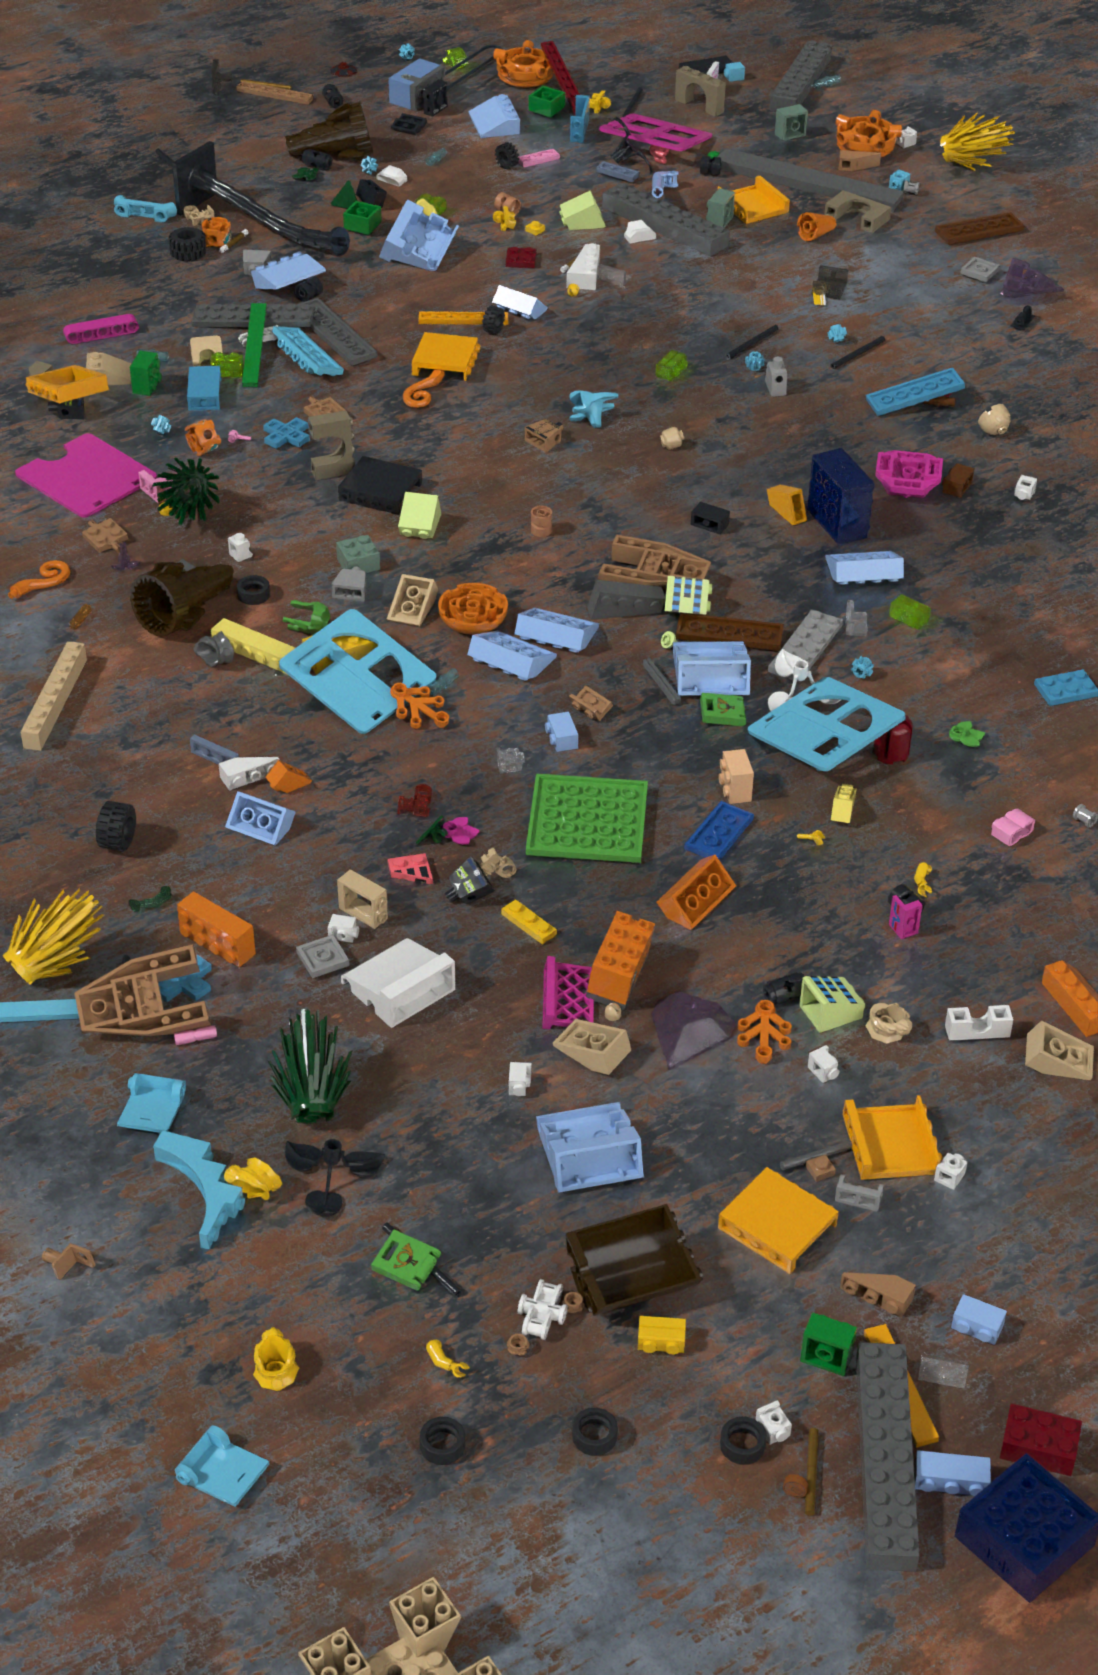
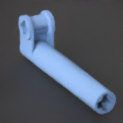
(662, 180)

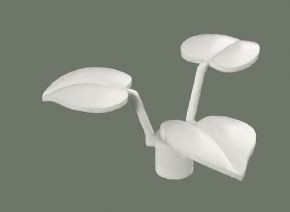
(786, 665)

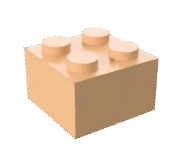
(736, 776)

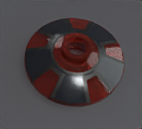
(343, 70)

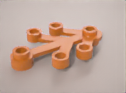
(401, 692)
(765, 1010)

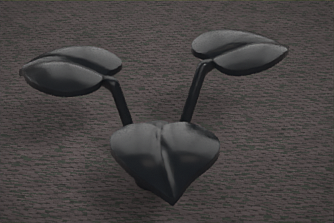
(620, 154)
(304, 1156)

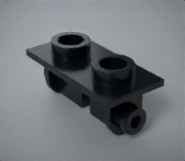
(1023, 318)

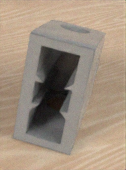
(255, 258)
(776, 372)
(350, 585)

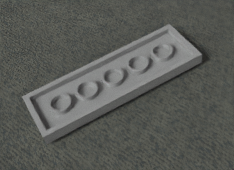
(810, 638)

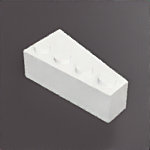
(584, 269)

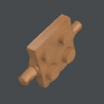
(321, 407)
(105, 535)

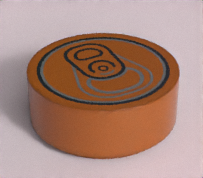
(795, 1486)

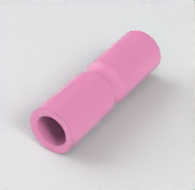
(193, 1035)

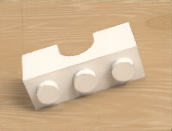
(994, 1024)

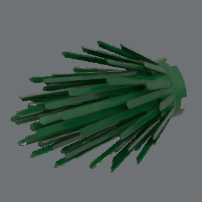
(188, 489)
(312, 1085)

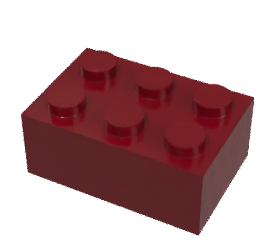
(1043, 1436)

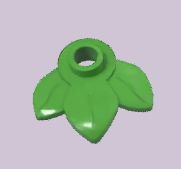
(964, 733)

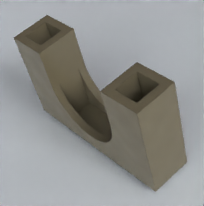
(713, 89)
(874, 212)
(341, 461)

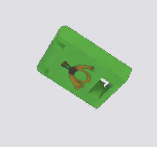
(726, 709)
(409, 1261)

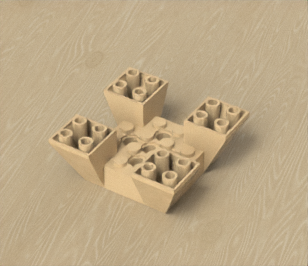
(424, 1625)

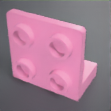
(146, 481)

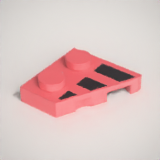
(410, 868)

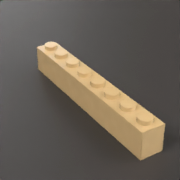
(53, 696)

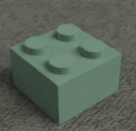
(791, 122)
(721, 207)
(358, 553)

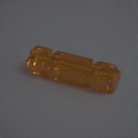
(80, 616)

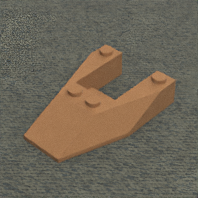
(654, 563)
(131, 999)

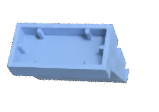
(418, 238)
(712, 668)
(591, 1146)

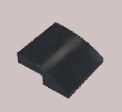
(409, 123)

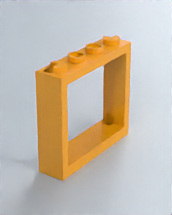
(83, 380)

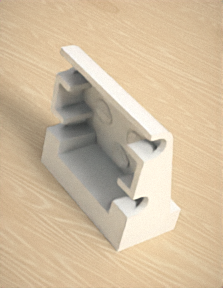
(402, 980)

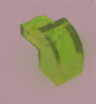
(455, 56)

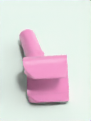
(233, 435)

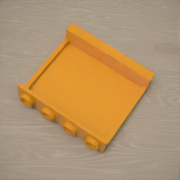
(759, 201)
(446, 353)
(892, 1140)
(776, 1219)

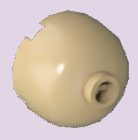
(996, 420)

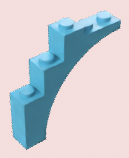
(196, 1161)

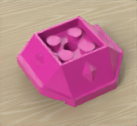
(908, 472)

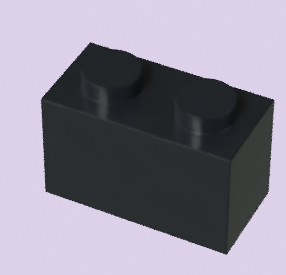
(370, 192)
(710, 517)

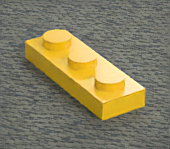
(529, 921)

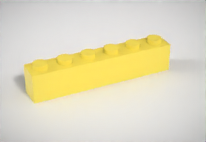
(253, 644)

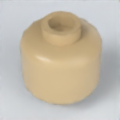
(671, 438)

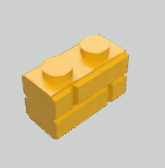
(661, 1334)

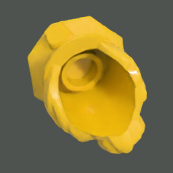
(255, 1179)
(274, 1361)

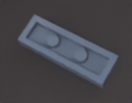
(617, 171)
(210, 750)

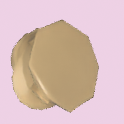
(888, 1022)

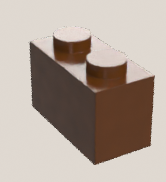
(958, 480)

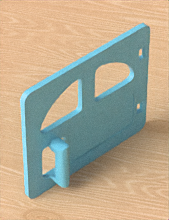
(347, 683)
(802, 729)

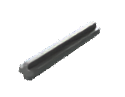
(661, 681)

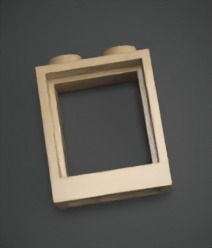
(352, 884)

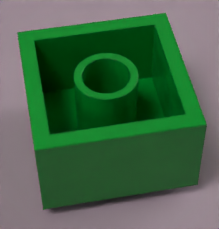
(546, 101)
(362, 217)
(145, 373)
(828, 1344)

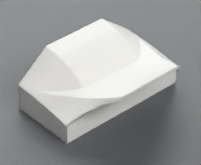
(392, 175)
(638, 231)

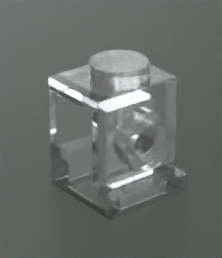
(509, 760)

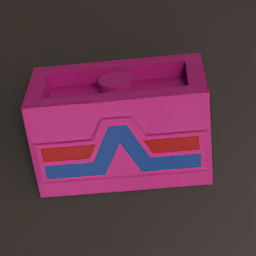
(905, 918)

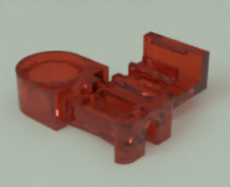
(419, 802)

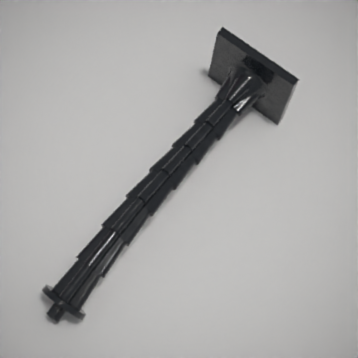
(197, 181)

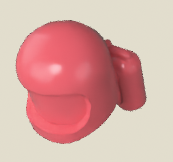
(659, 153)

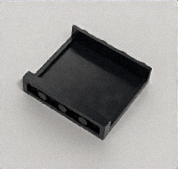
(378, 484)

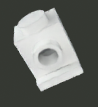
(907, 138)
(1023, 491)
(239, 547)
(343, 928)
(823, 1064)
(519, 1078)
(953, 1166)
(774, 1422)

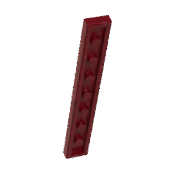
(561, 73)

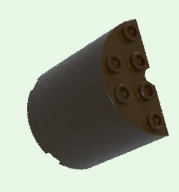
(631, 1260)

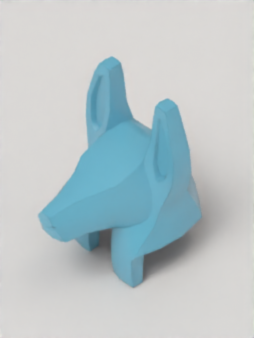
(591, 405)

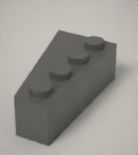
(622, 599)

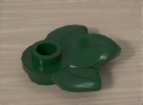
(309, 174)

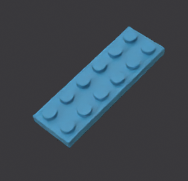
(915, 391)

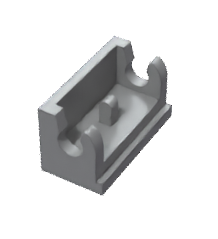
(858, 1195)

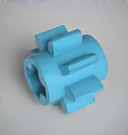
(407, 51)
(369, 165)
(837, 333)
(754, 361)
(161, 425)
(862, 667)

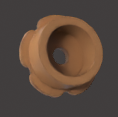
(573, 1298)
(518, 1340)

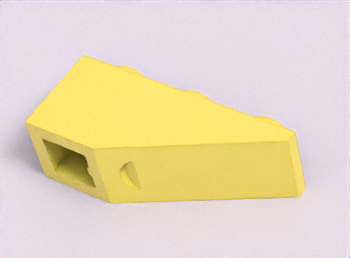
(843, 803)

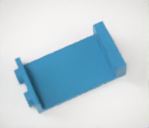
(580, 121)
(203, 388)

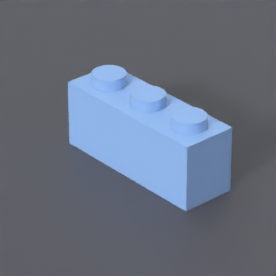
(951, 1473)

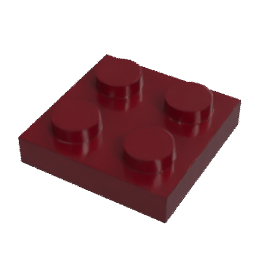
(521, 257)

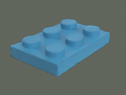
(1066, 687)

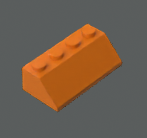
(697, 892)
(1073, 995)

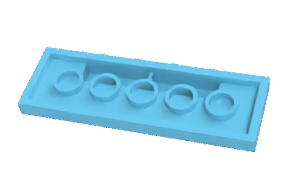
(306, 351)

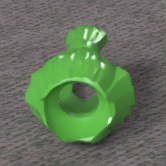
(318, 619)

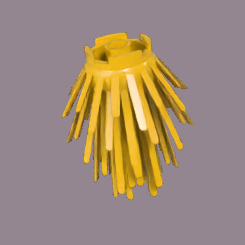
(964, 143)
(50, 938)

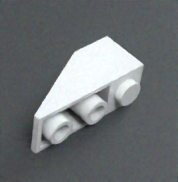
(245, 770)

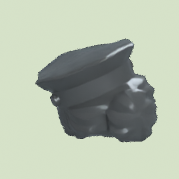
(214, 649)

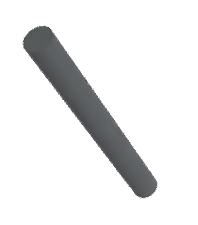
(803, 1158)

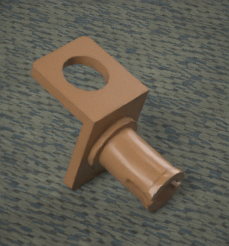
(64, 1261)

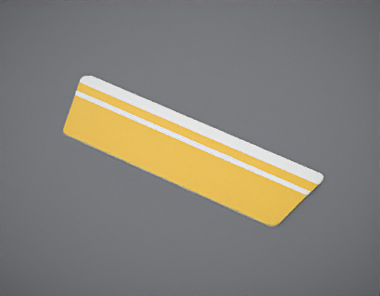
(819, 299)

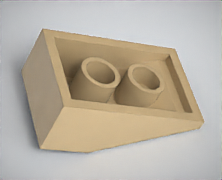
(116, 369)
(413, 600)
(594, 1045)
(1058, 1053)

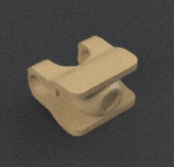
(204, 347)

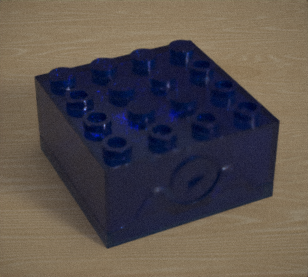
(840, 496)
(1027, 1527)

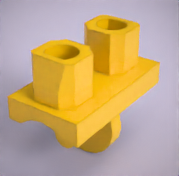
(598, 102)
(505, 218)

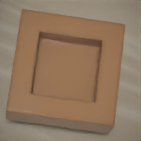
(820, 1168)

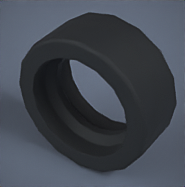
(256, 597)
(599, 1416)
(739, 1455)
(442, 1456)

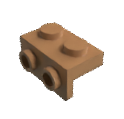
(591, 703)

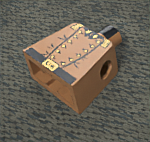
(544, 434)

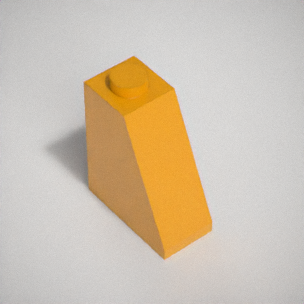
(788, 503)

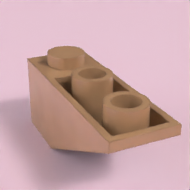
(858, 160)
(882, 1290)

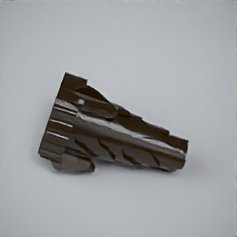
(342, 131)
(173, 598)

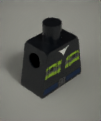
(70, 409)
(469, 882)

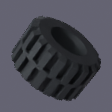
(187, 243)
(115, 826)

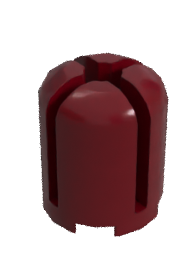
(895, 743)

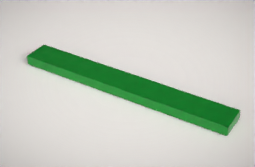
(254, 345)

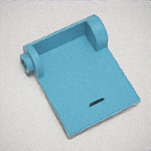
(152, 1102)
(220, 1467)

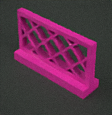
(551, 988)

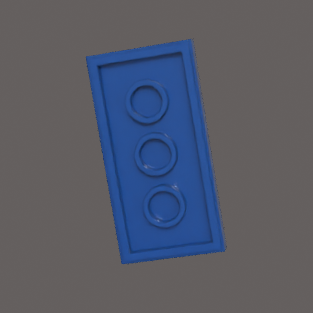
(719, 831)

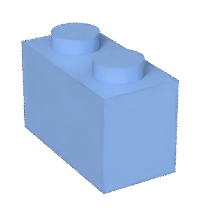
(562, 731)
(978, 1319)

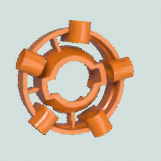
(523, 66)
(855, 132)

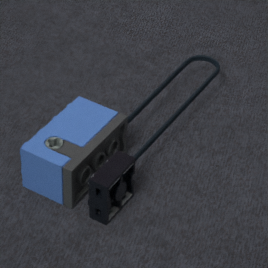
(424, 84)

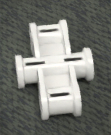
(542, 1309)

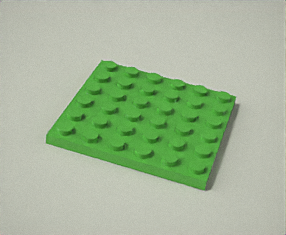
(587, 818)

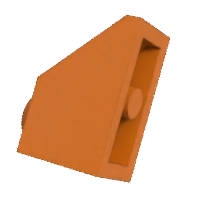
(287, 777)

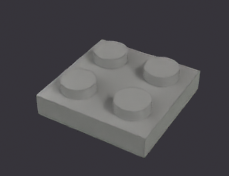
(980, 269)
(322, 956)

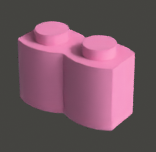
(1012, 827)

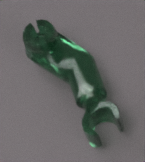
(155, 902)

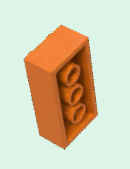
(216, 929)

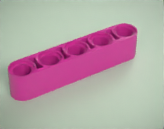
(93, 326)

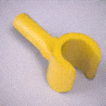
(817, 836)

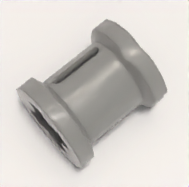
(911, 187)
(1085, 815)

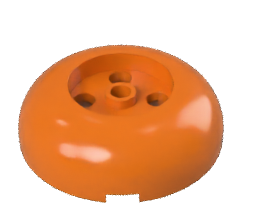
(473, 608)

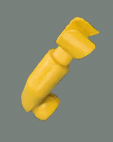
(920, 880)
(440, 1360)

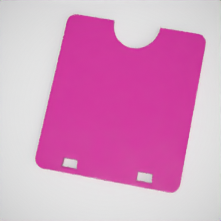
(85, 476)

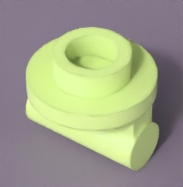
(668, 639)

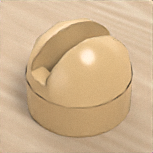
(613, 1012)

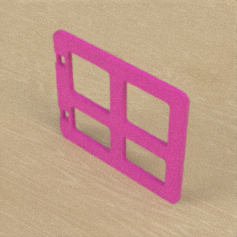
(649, 134)

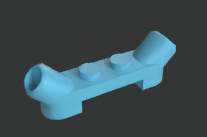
(160, 212)

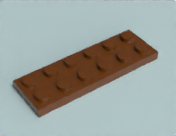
(979, 228)
(722, 629)

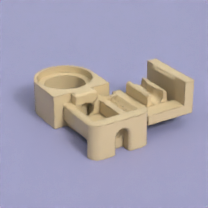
(197, 217)
(493, 861)

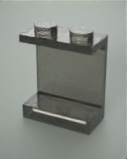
(830, 282)

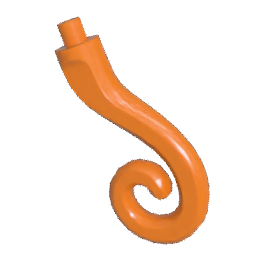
(434, 379)
(53, 578)

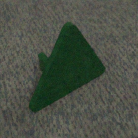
(345, 197)
(434, 829)

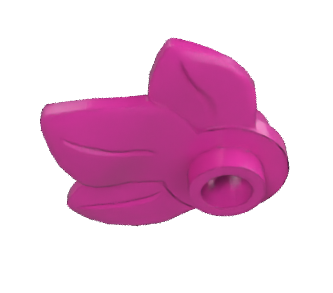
(460, 831)

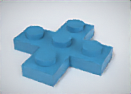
(282, 433)
(189, 984)

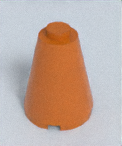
(814, 225)

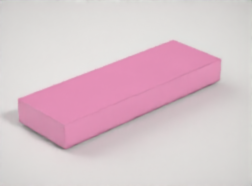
(538, 158)

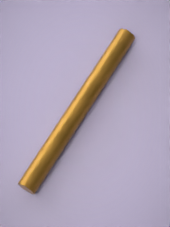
(288, 87)
(811, 1471)

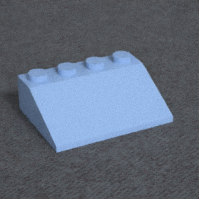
(495, 117)
(286, 271)
(865, 566)
(555, 629)
(510, 654)

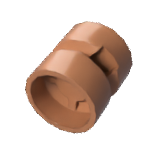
(506, 200)
(541, 521)

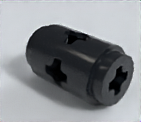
(332, 96)
(311, 157)
(775, 992)

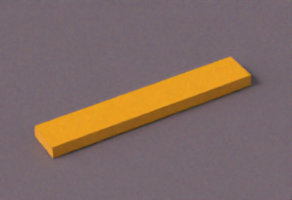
(465, 318)
(922, 1428)

